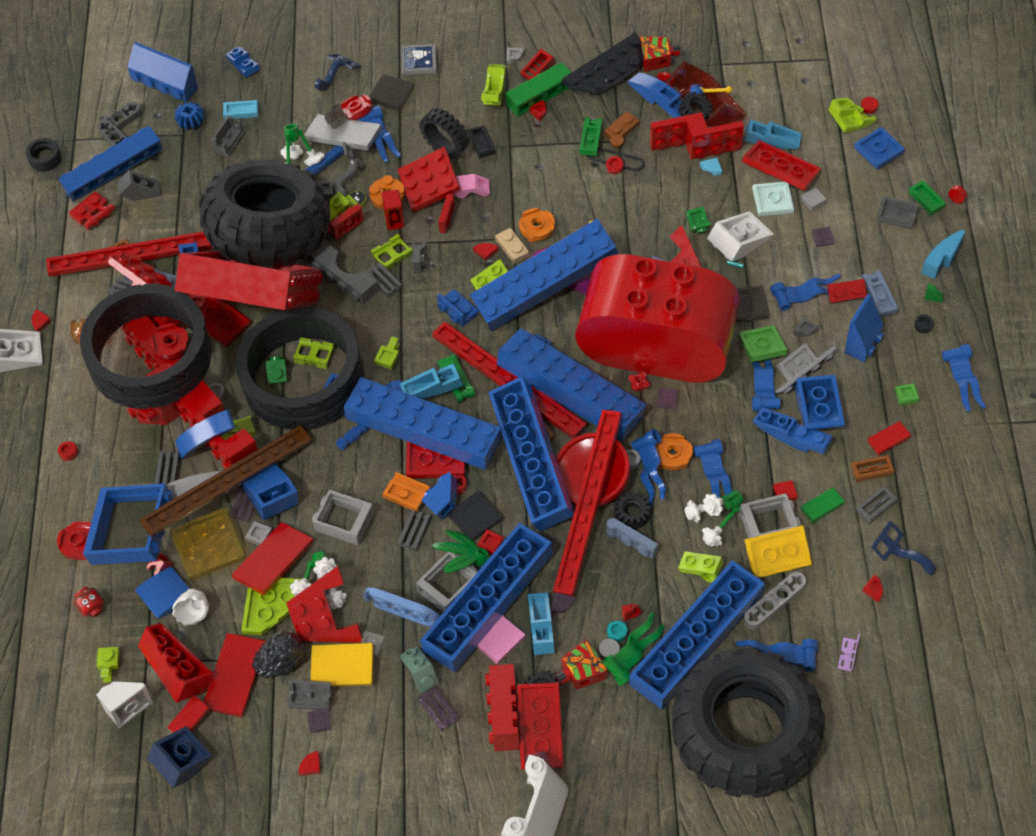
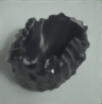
(279, 655)

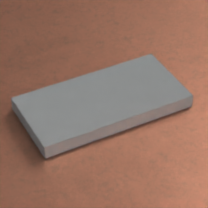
(355, 133)

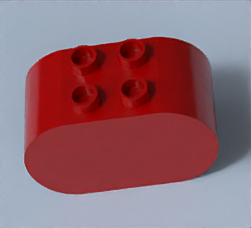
(658, 318)

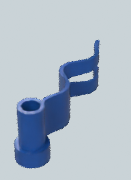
(375, 116)
(801, 293)
(963, 374)
(764, 387)
(651, 460)
(713, 465)
(795, 654)

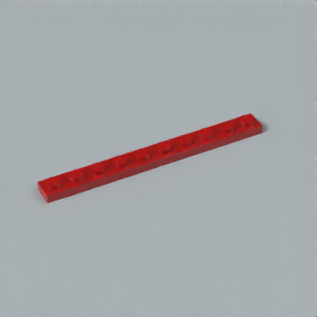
(145, 250)
(487, 365)
(587, 503)

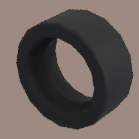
(39, 145)

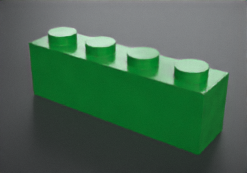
(542, 87)

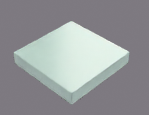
(773, 198)

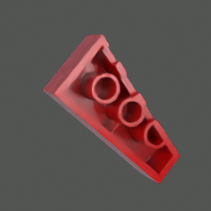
(174, 663)
(503, 707)

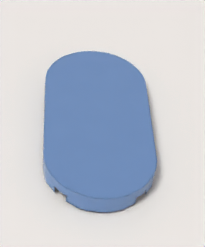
(401, 606)

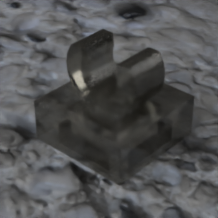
(335, 116)

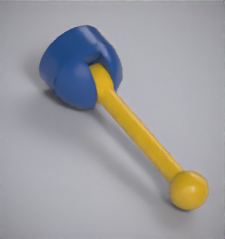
(698, 88)

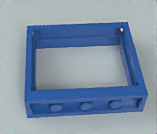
(100, 522)

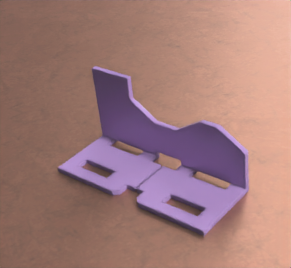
(848, 654)

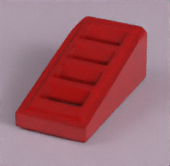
(540, 55)

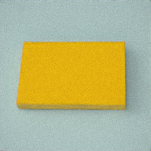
(778, 551)
(343, 664)

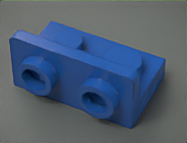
(457, 307)

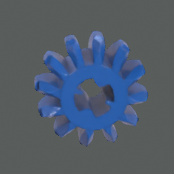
(189, 115)

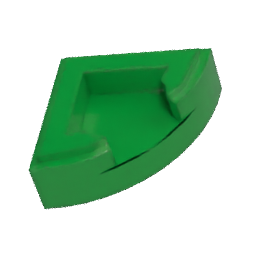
(933, 294)

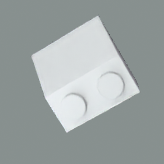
(124, 701)

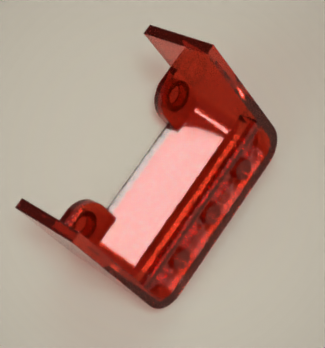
(724, 107)

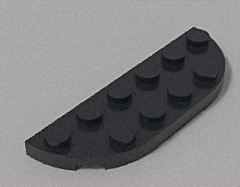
(607, 68)

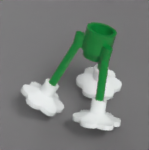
(293, 151)

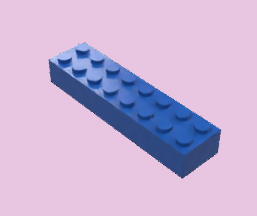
(543, 274)
(568, 381)
(423, 423)
(531, 454)
(486, 597)
(696, 634)

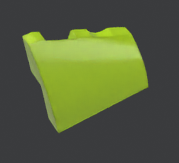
(849, 116)

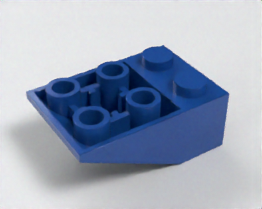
(271, 492)

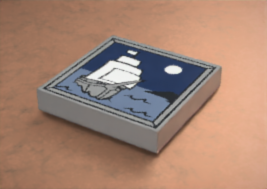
(418, 59)

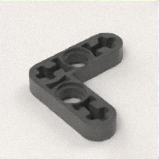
(132, 111)

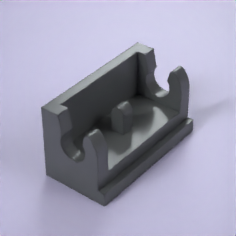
(227, 136)
(897, 212)
(309, 694)

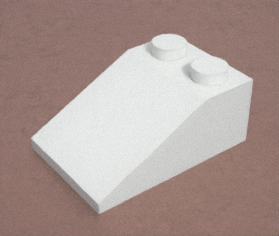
(739, 235)
(19, 349)

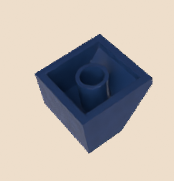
(178, 756)

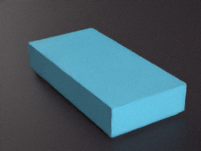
(241, 109)

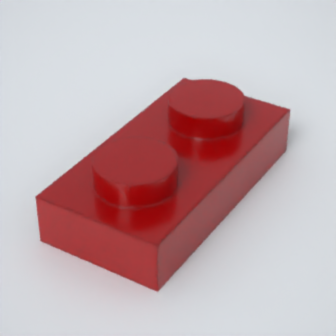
(846, 290)

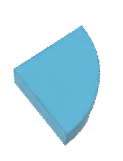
(711, 166)

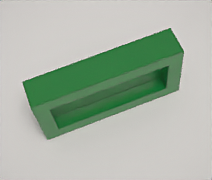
(927, 197)
(822, 505)

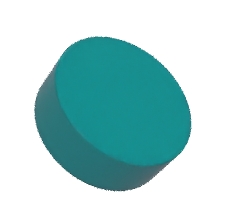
(617, 631)

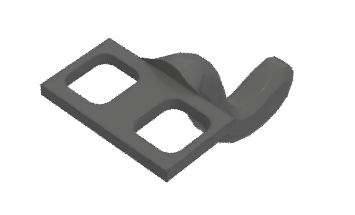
(354, 165)

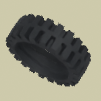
(450, 125)

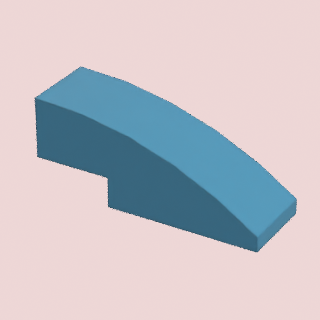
(772, 134)
(943, 254)
(432, 382)
(541, 623)

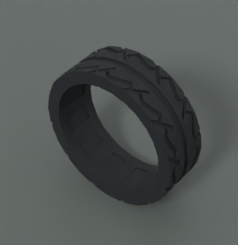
(133, 304)
(284, 328)

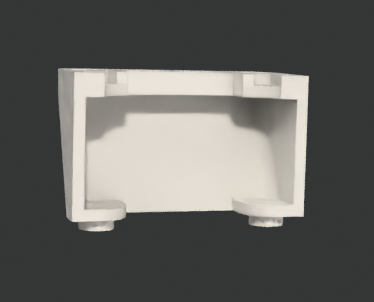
(546, 804)

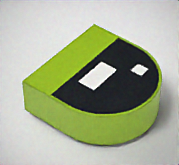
(357, 197)

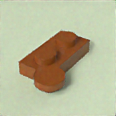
(621, 128)

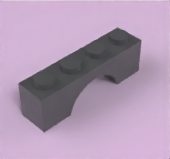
(359, 285)

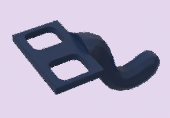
(338, 62)
(895, 549)

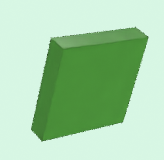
(762, 343)

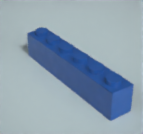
(110, 163)

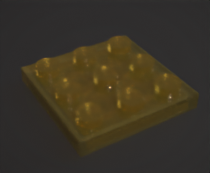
(207, 544)

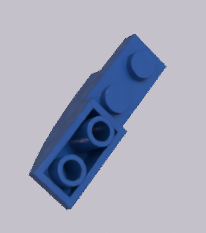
(657, 92)
(789, 432)

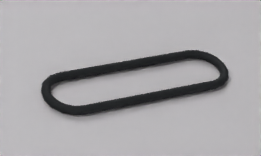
(619, 153)

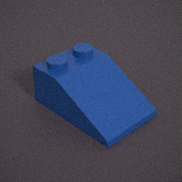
(864, 331)
(819, 402)

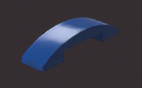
(203, 432)

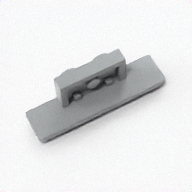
(799, 363)

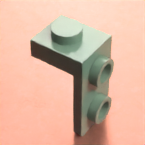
(420, 668)

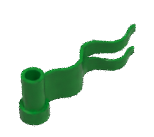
(631, 652)

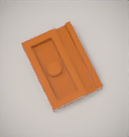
(405, 492)

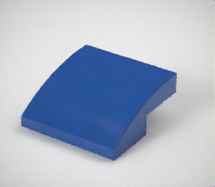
(162, 591)

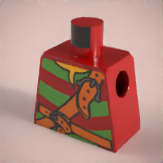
(657, 52)
(581, 667)

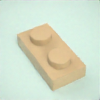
(512, 245)

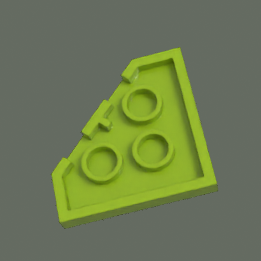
(267, 610)

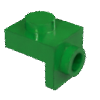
(697, 220)
(276, 370)

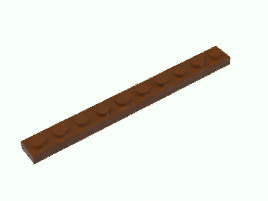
(225, 481)

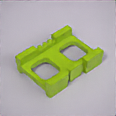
(388, 248)
(312, 357)

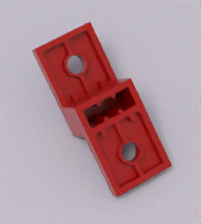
(696, 135)
(143, 274)

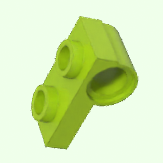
(338, 205)
(489, 274)
(701, 564)

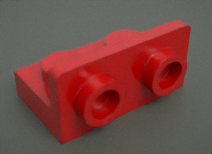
(345, 222)

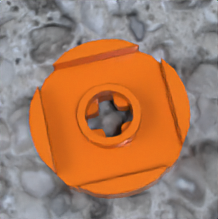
(382, 185)
(536, 233)
(676, 461)

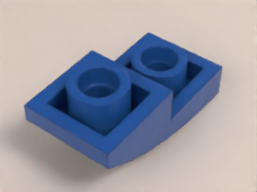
(242, 61)

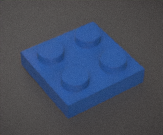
(879, 148)

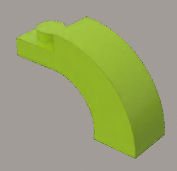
(495, 84)

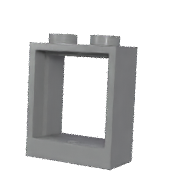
(332, 498)
(749, 509)
(430, 593)

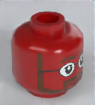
(89, 602)

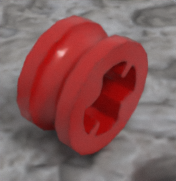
(461, 489)

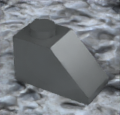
(137, 186)

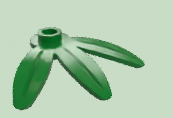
(468, 548)

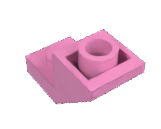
(472, 183)

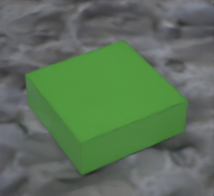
(907, 394)

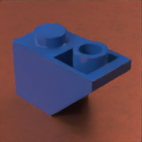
(442, 496)

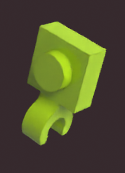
(388, 355)
(107, 661)

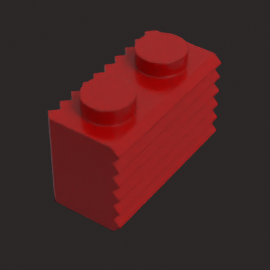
(393, 209)

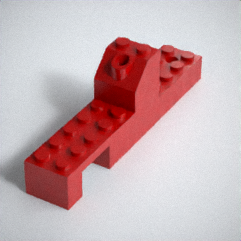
(192, 408)

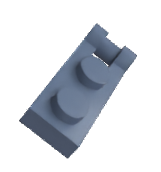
(880, 293)
(631, 538)

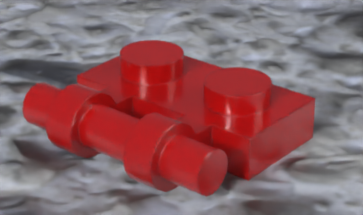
(87, 210)

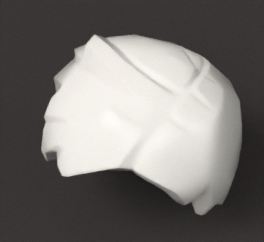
(190, 607)

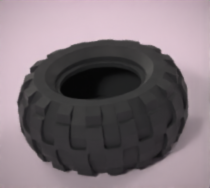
(265, 213)
(741, 768)

